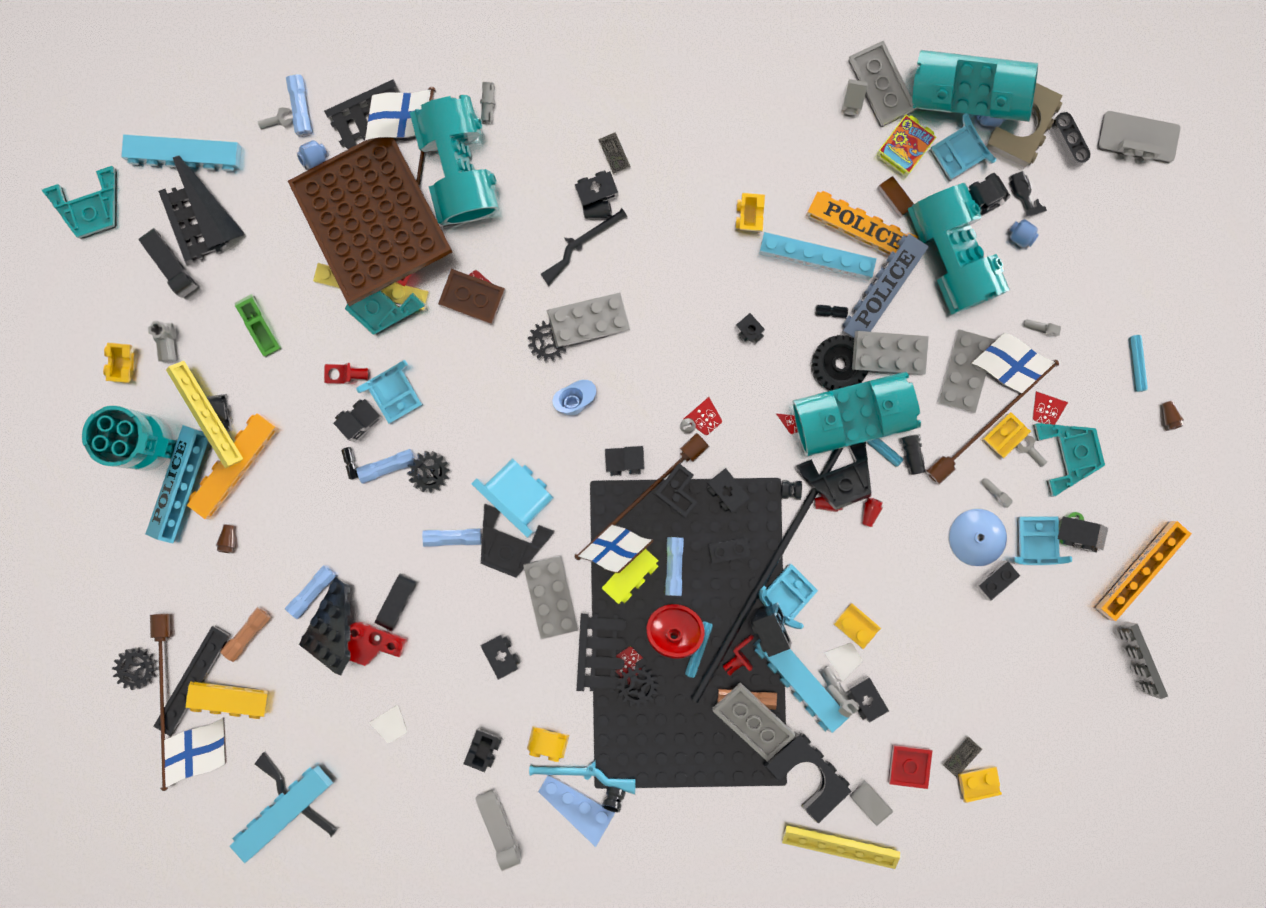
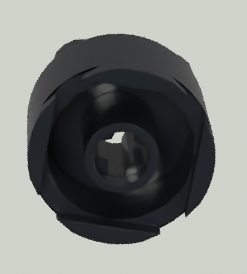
(989, 193)

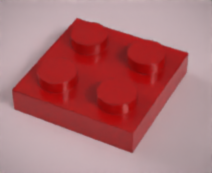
(910, 767)

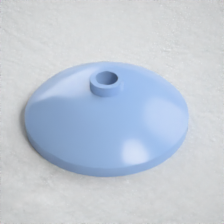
(964, 537)

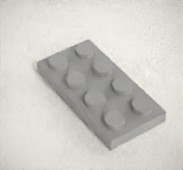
(885, 85)
(588, 320)
(890, 352)
(964, 380)
(550, 597)
(753, 722)

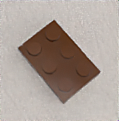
(471, 296)

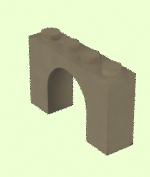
(1023, 148)

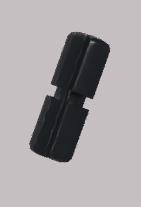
(836, 311)
(349, 459)

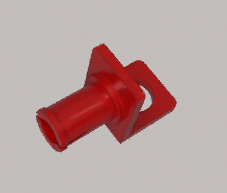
(345, 373)
(740, 659)

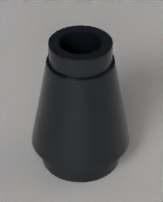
(598, 210)

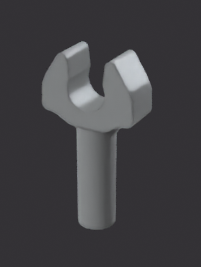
(277, 119)
(1049, 328)
(1031, 450)
(1002, 497)
(847, 707)

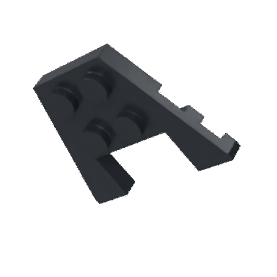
(844, 484)
(505, 551)

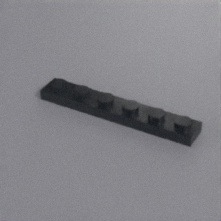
(195, 672)

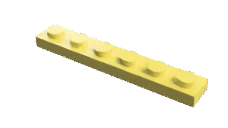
(395, 292)
(204, 414)
(841, 847)

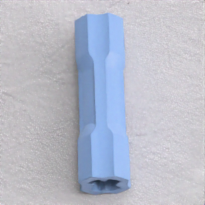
(298, 103)
(373, 470)
(452, 537)
(674, 566)
(310, 592)

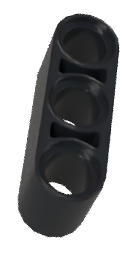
(1072, 130)
(395, 602)

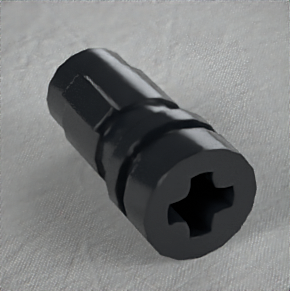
(914, 455)

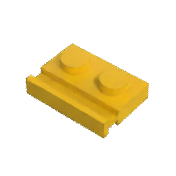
(1007, 435)
(857, 626)
(980, 784)

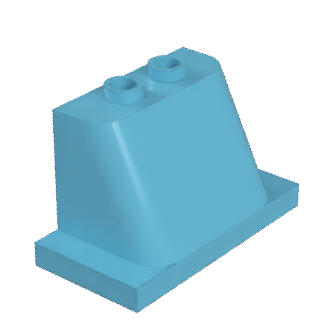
(516, 495)

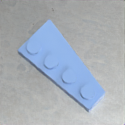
(577, 808)

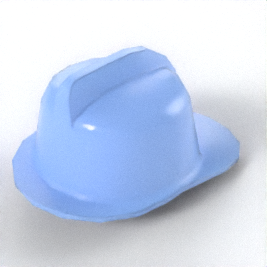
(574, 397)

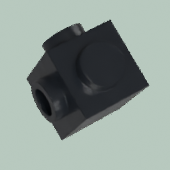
(750, 329)

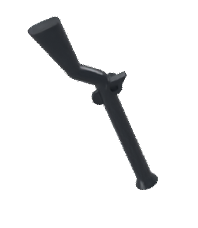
(551, 273)
(265, 765)

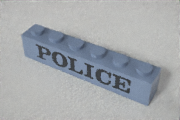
(886, 286)

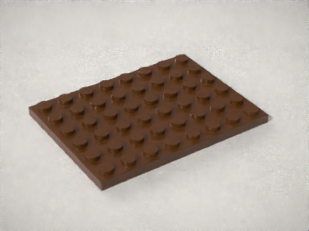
(369, 217)

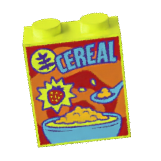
(906, 145)

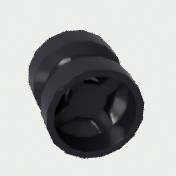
(786, 489)
(613, 799)

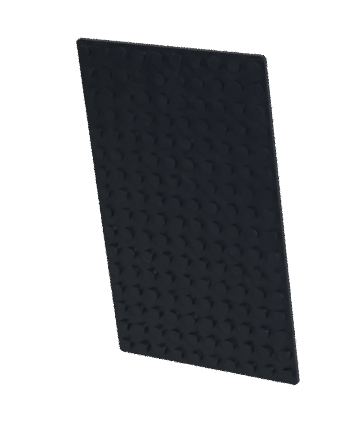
(673, 737)

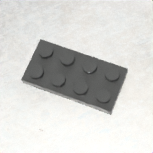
(1145, 664)

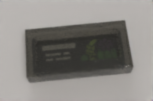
(614, 153)
(962, 756)

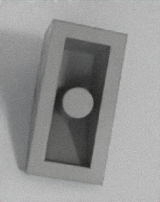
(854, 96)

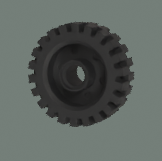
(825, 366)

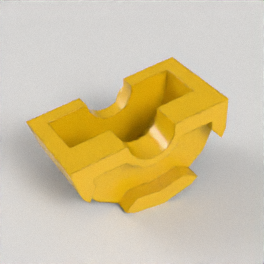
(751, 212)
(120, 362)
(547, 744)

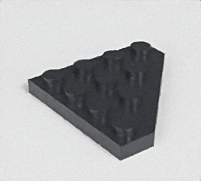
(328, 629)

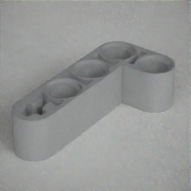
(499, 830)

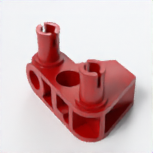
(365, 648)

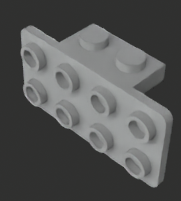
(1139, 136)

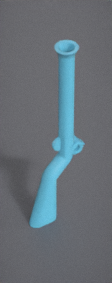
(626, 785)

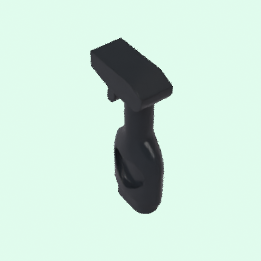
(1022, 189)

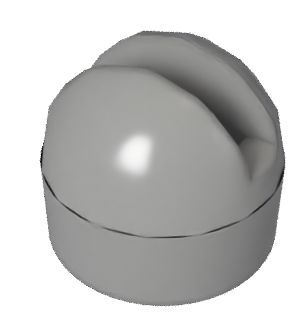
(690, 429)

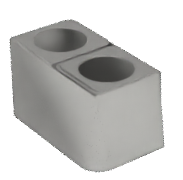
(871, 803)

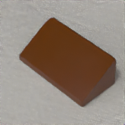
(895, 196)

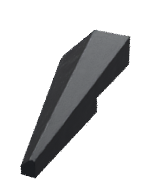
(211, 217)

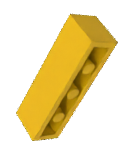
(226, 699)

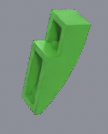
(257, 325)

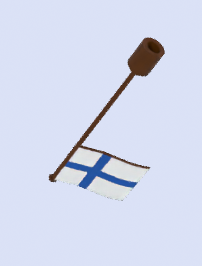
(391, 116)
(1012, 365)
(618, 546)
(192, 750)

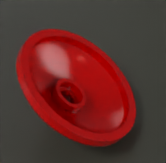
(678, 622)

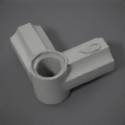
(164, 337)

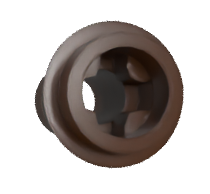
(1172, 416)
(226, 539)

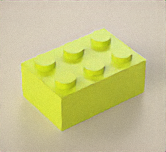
(632, 576)

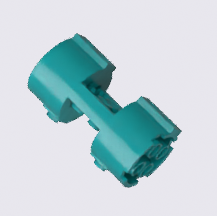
(975, 85)
(447, 127)
(948, 221)
(856, 414)
(127, 438)

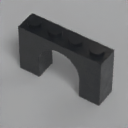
(832, 788)

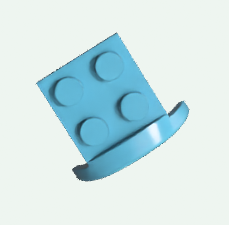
(961, 150)
(392, 392)
(1039, 542)
(791, 592)

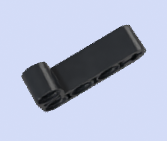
(177, 276)

